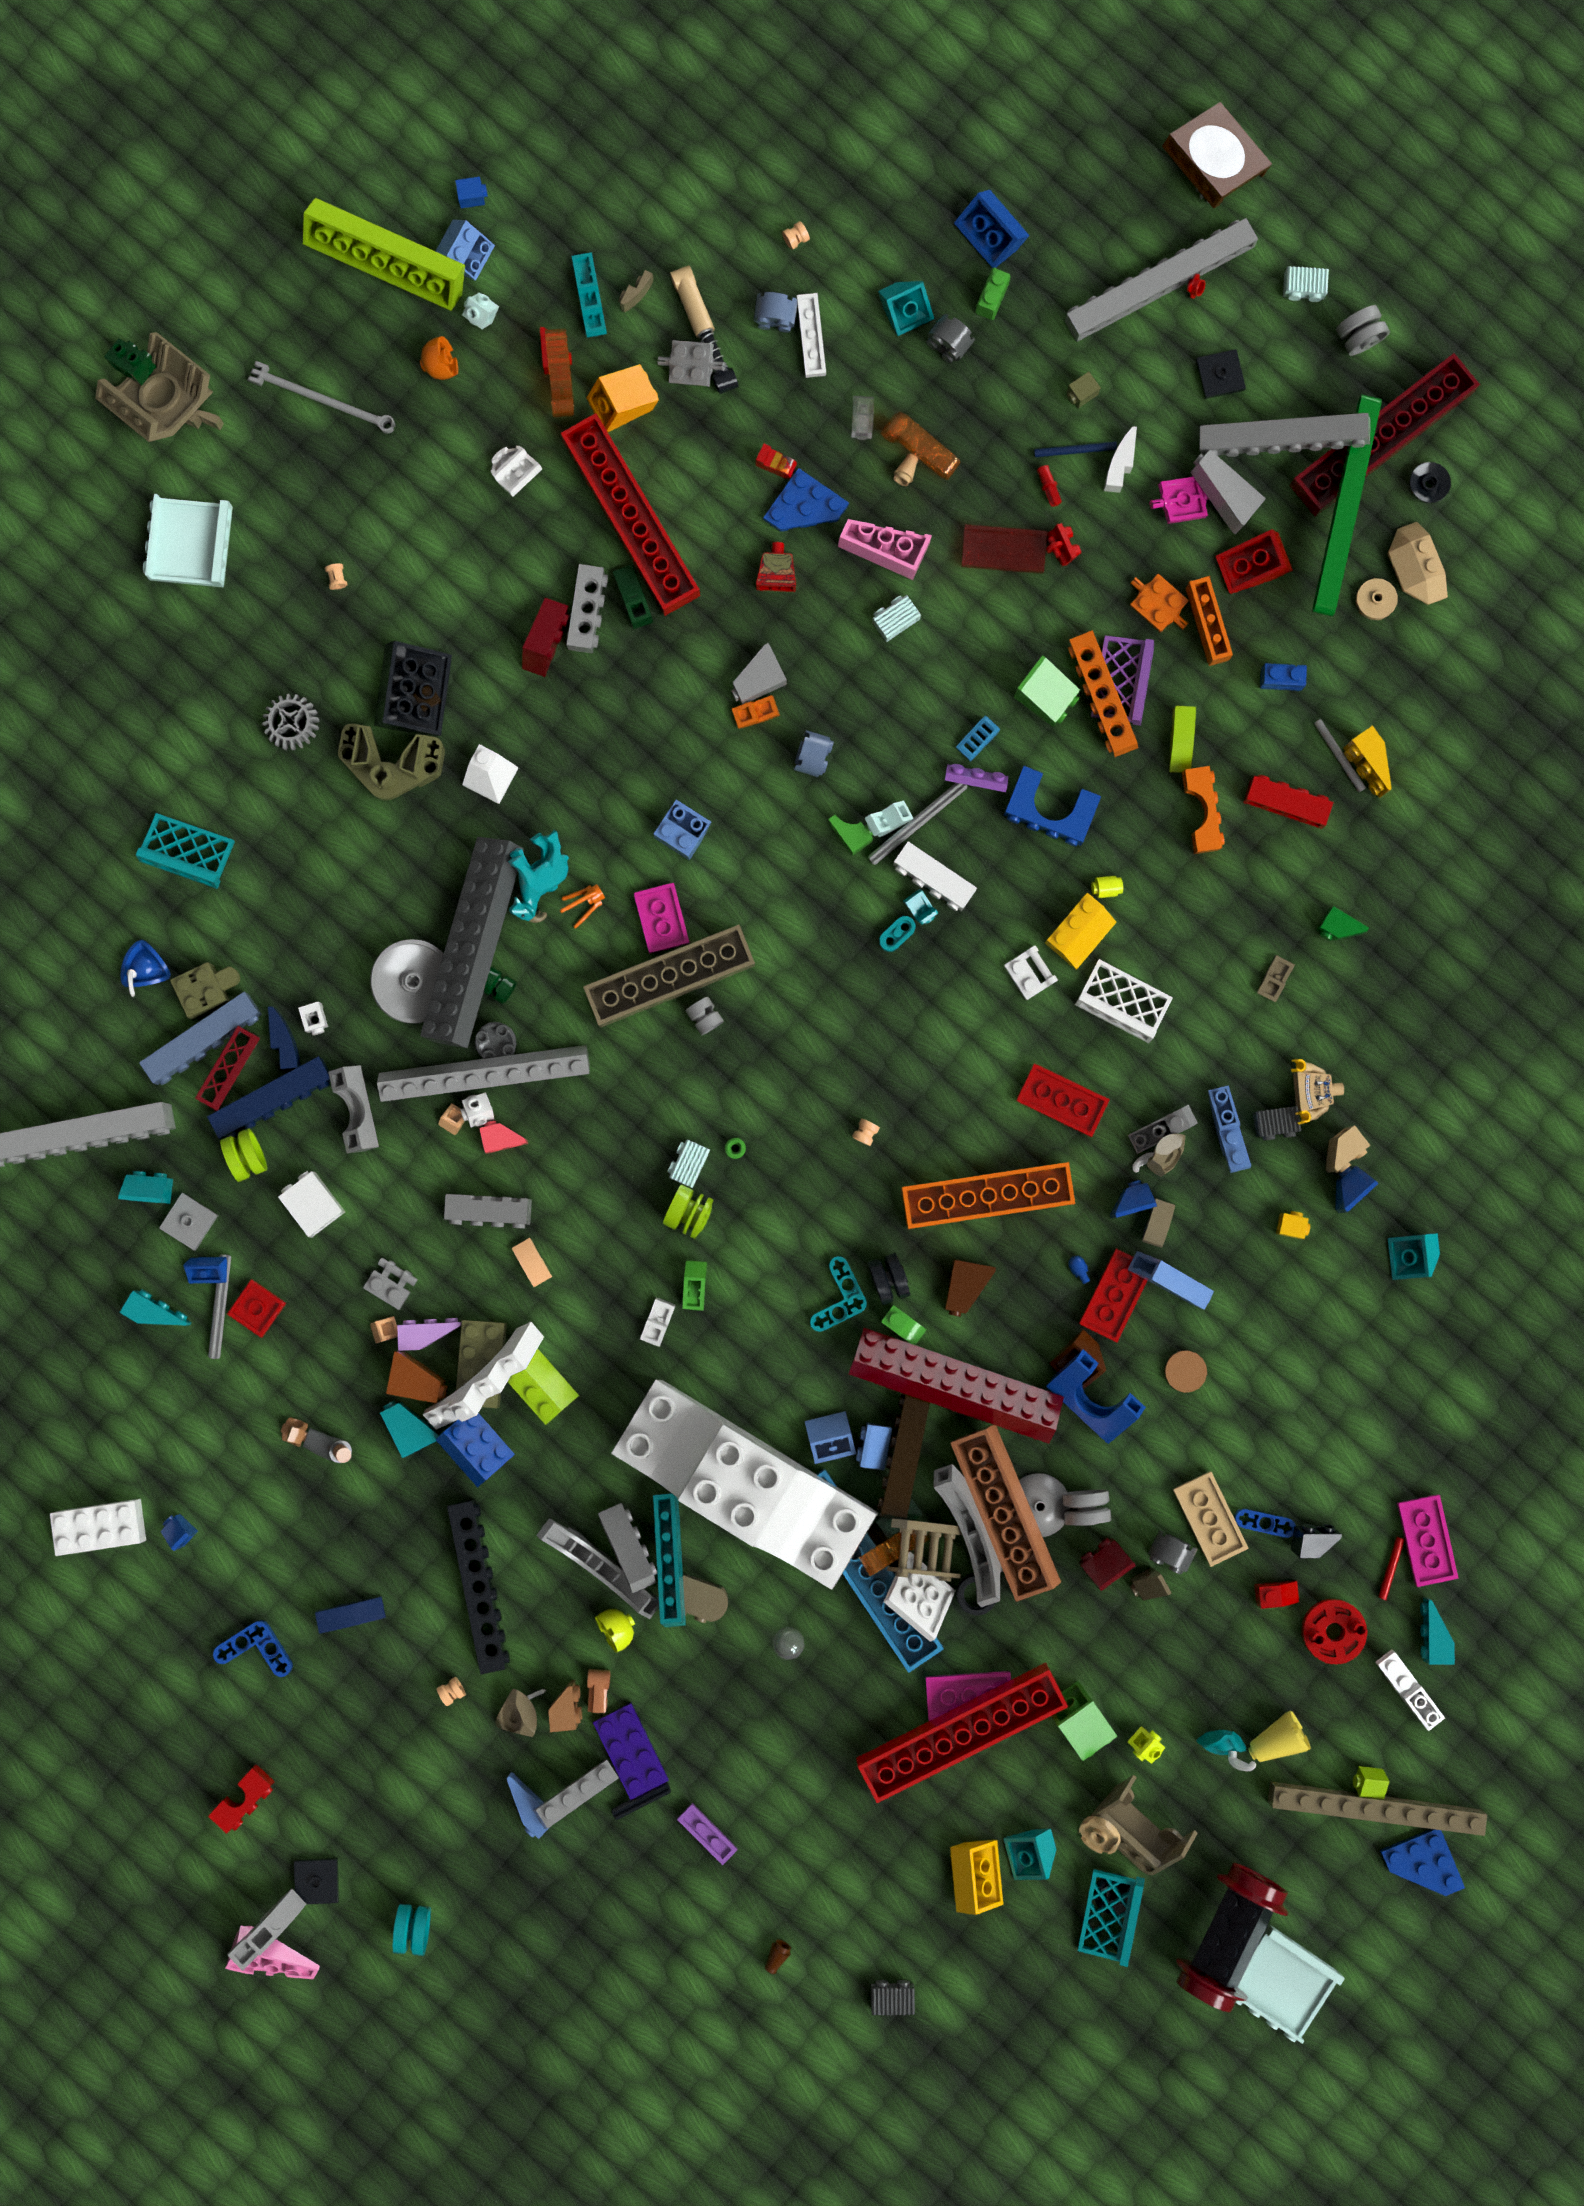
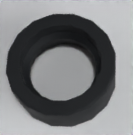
(961, 1600)

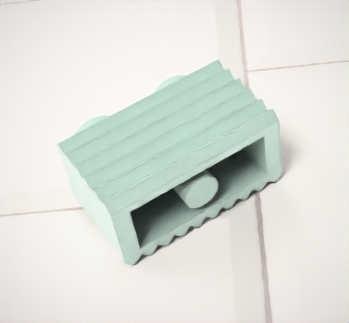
(1305, 283)
(896, 617)
(689, 1163)

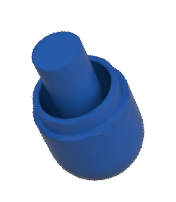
(1079, 1268)

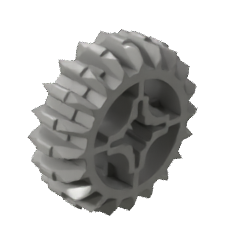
(284, 727)

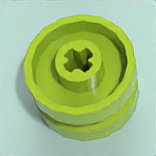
(243, 1155)

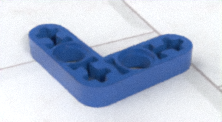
(260, 1642)

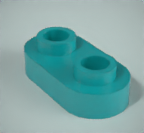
(897, 934)

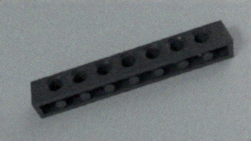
(486, 1661)

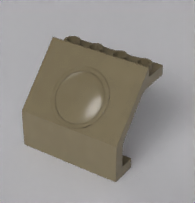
(164, 399)

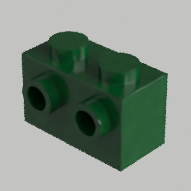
(130, 361)

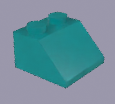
(147, 1189)

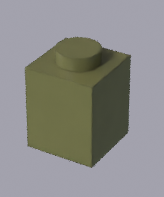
(1083, 390)

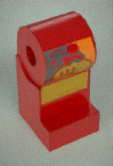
(775, 462)

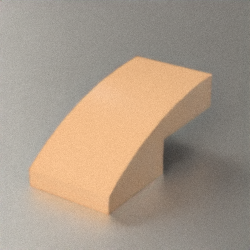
(531, 1262)

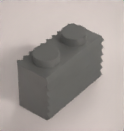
(1276, 1122)
(892, 1998)

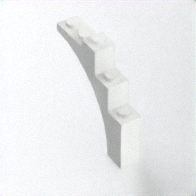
(489, 1381)

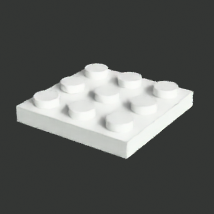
(920, 1600)

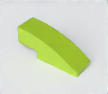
(1182, 738)

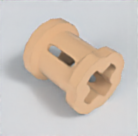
(336, 576)

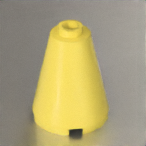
(1280, 1739)

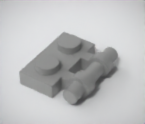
(385, 1288)

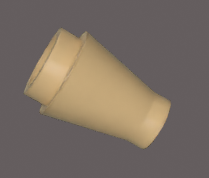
(905, 472)

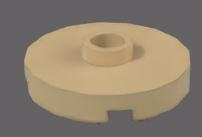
(1369, 606)
(1099, 1835)

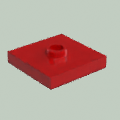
(256, 1308)

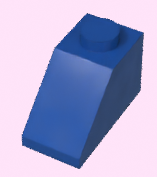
(177, 1531)

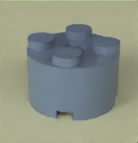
(775, 311)
(812, 754)

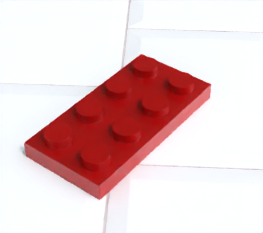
(1062, 1100)
(1113, 1298)

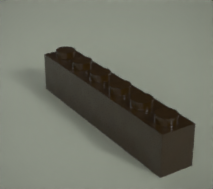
(904, 1459)

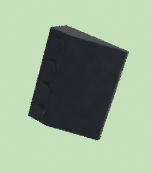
(404, 673)

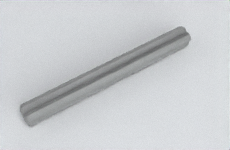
(219, 1315)

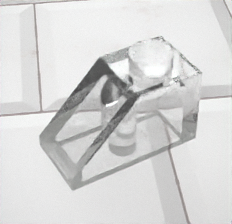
(862, 417)

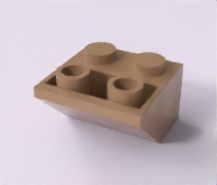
(564, 1711)

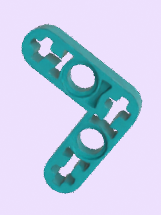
(848, 1297)

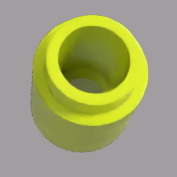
(1107, 886)

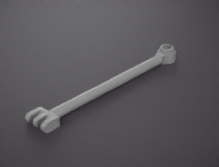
(264, 375)

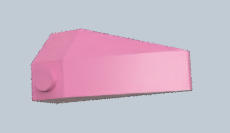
(275, 1959)

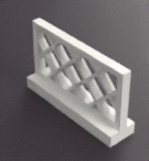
(1112, 1013)

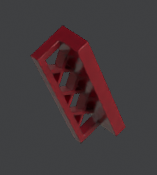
(233, 1072)

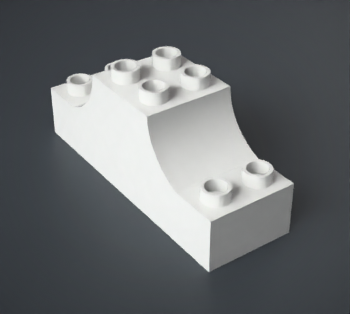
(744, 1484)

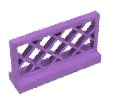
(1141, 676)

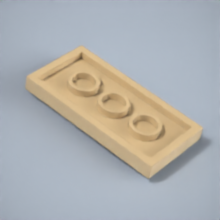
(1210, 1518)

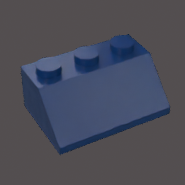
(991, 228)

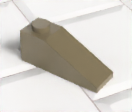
(1149, 1585)

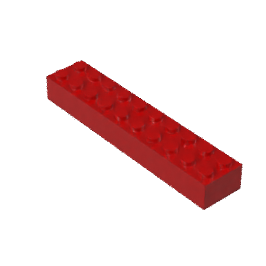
(630, 514)
(961, 1732)

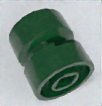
(499, 986)

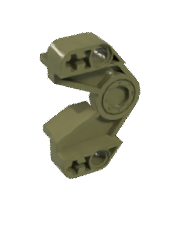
(385, 778)

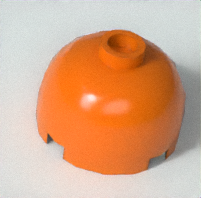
(438, 360)

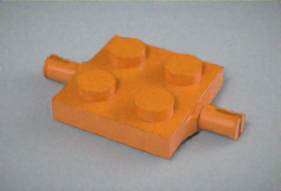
(1159, 603)

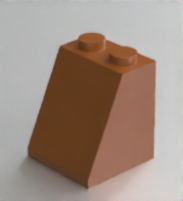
(415, 1380)

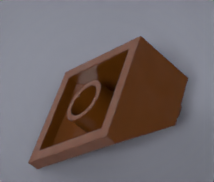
(1077, 1344)

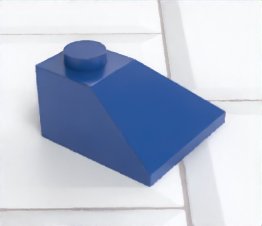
(1352, 1187)
(1133, 1199)

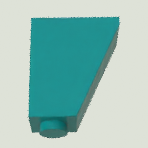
(408, 1428)

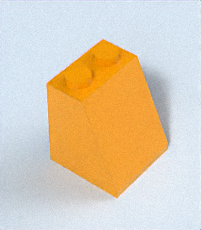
(622, 397)

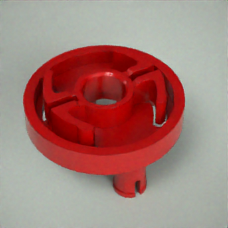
(1352, 1628)

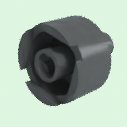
(950, 338)
(1172, 1551)

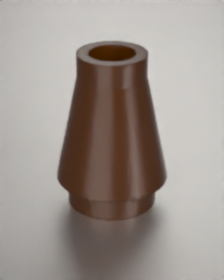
(777, 1956)

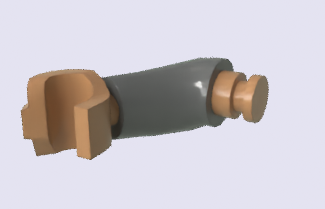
(321, 1444)

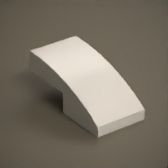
(657, 1322)

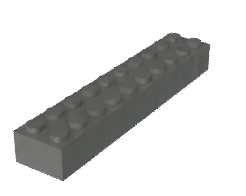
(471, 943)

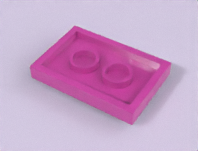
(661, 918)

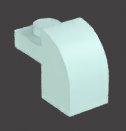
(888, 819)

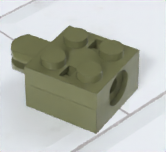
(203, 987)

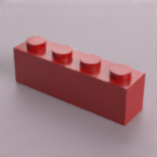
(1288, 801)

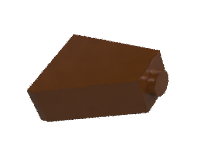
(965, 1285)

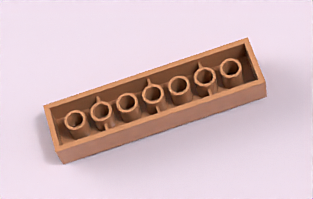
(1005, 1513)

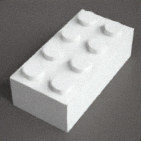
(98, 1527)

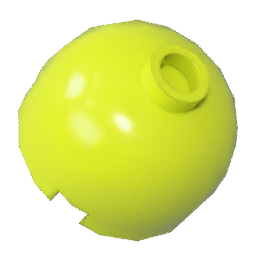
(616, 1628)

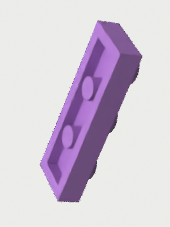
(976, 777)
(707, 1833)

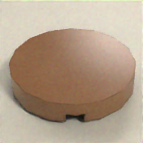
(1185, 1371)

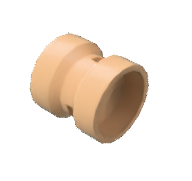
(795, 235)
(865, 1132)
(451, 1691)

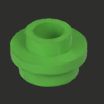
(742, 1148)

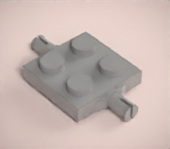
(691, 363)

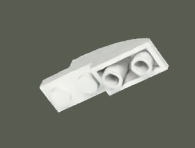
(1409, 1690)

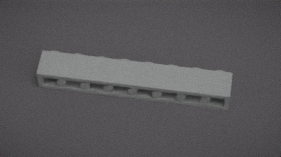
(1286, 434)

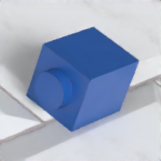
(471, 192)

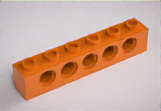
(1088, 644)

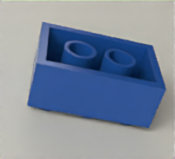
(475, 1448)

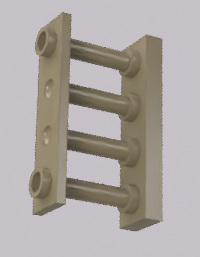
(920, 1529)

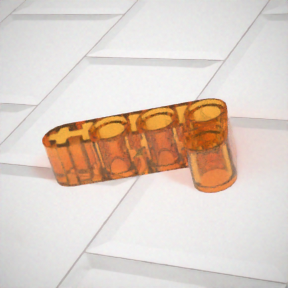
(559, 372)
(921, 444)
(886, 1553)

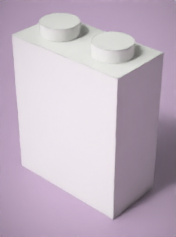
(311, 1203)

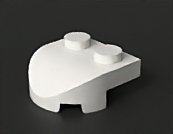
(514, 469)

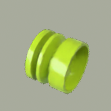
(688, 1211)

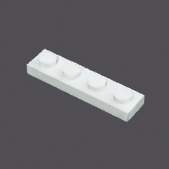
(811, 335)

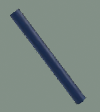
(1076, 449)

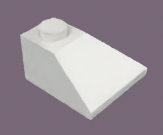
(489, 774)

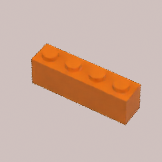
(1209, 621)

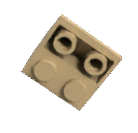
(1344, 1147)

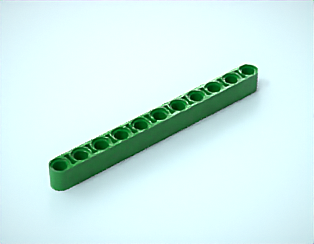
(1345, 515)

